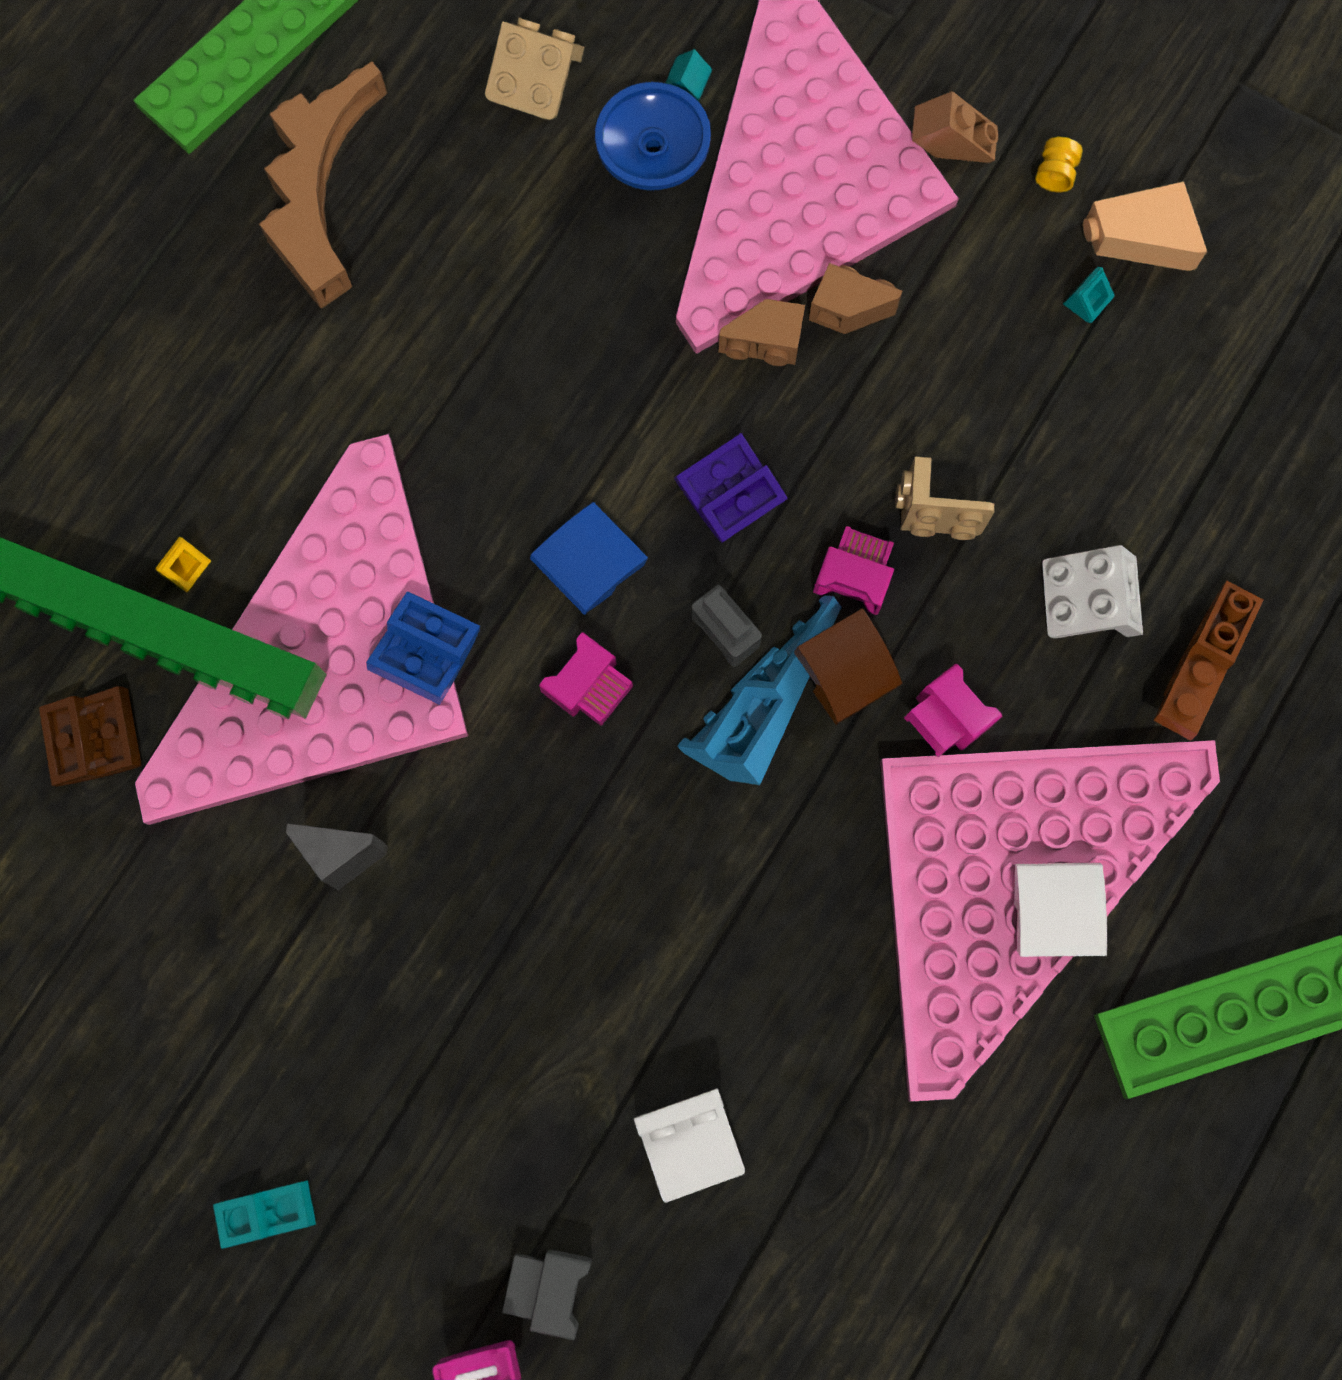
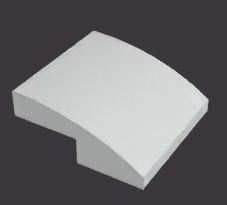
(1060, 909)

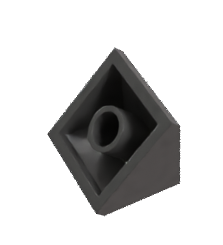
(336, 854)

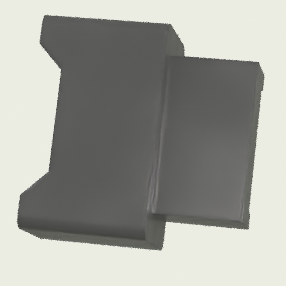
(726, 625)
(546, 1291)

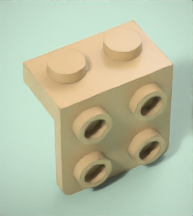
(531, 68)
(932, 515)

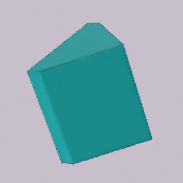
(690, 73)
(1091, 296)

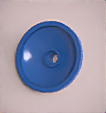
(648, 118)

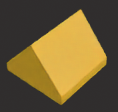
(182, 564)

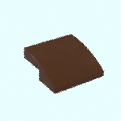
(849, 666)
(89, 736)

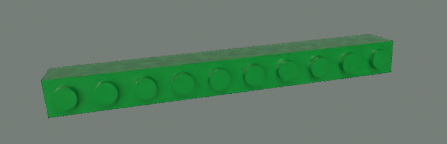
(158, 630)

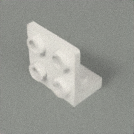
(1092, 593)
(690, 1145)

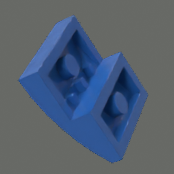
(588, 558)
(423, 647)

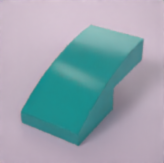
(264, 1214)

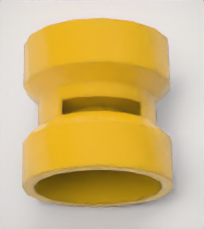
(1060, 159)

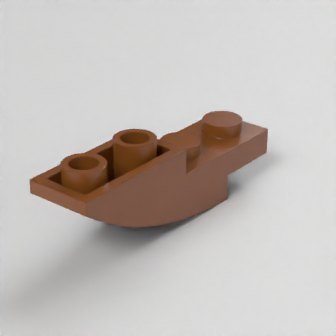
(1207, 660)

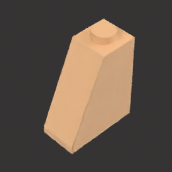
(1147, 228)

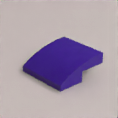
(730, 488)

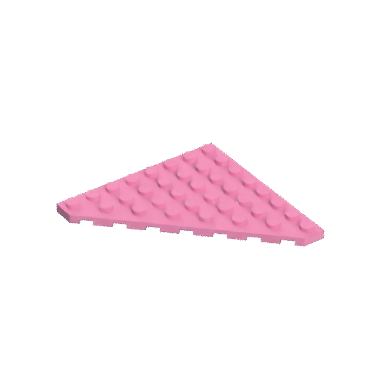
(804, 173)
(330, 606)
(952, 861)

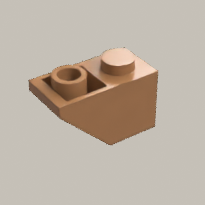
(954, 130)
(852, 300)
(764, 332)

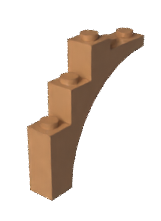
(301, 177)

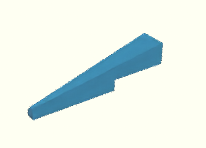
(750, 726)

